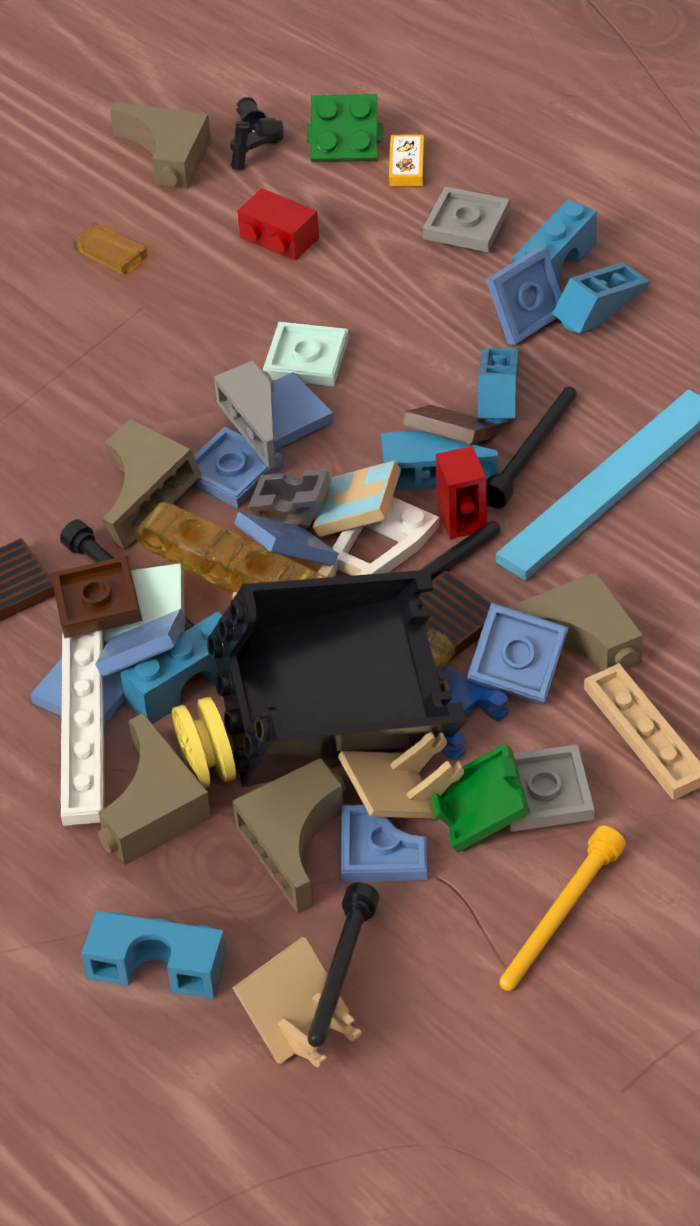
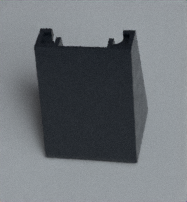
(327, 671)

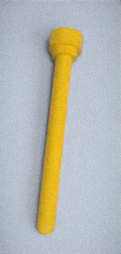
(604, 847)

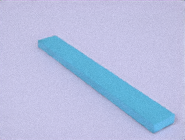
(602, 488)

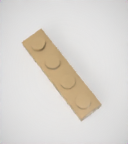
(645, 730)

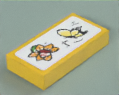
(406, 160)

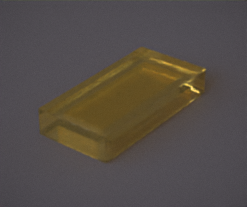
(110, 248)

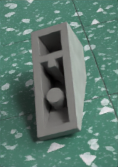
(247, 402)

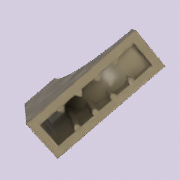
(172, 137)
(154, 473)
(595, 621)
(157, 803)
(284, 819)

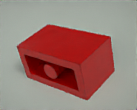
(278, 224)
(461, 491)

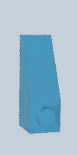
(597, 296)
(497, 384)
(416, 456)

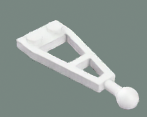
(403, 523)

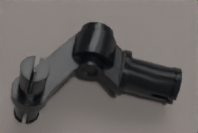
(252, 131)

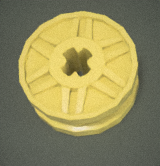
(204, 742)

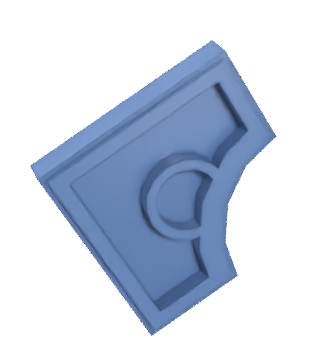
(378, 850)

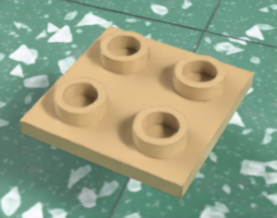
(392, 783)
(284, 999)

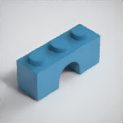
(566, 234)
(157, 682)
(123, 942)

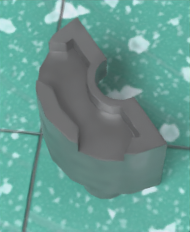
(291, 500)

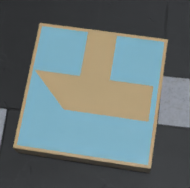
(357, 498)

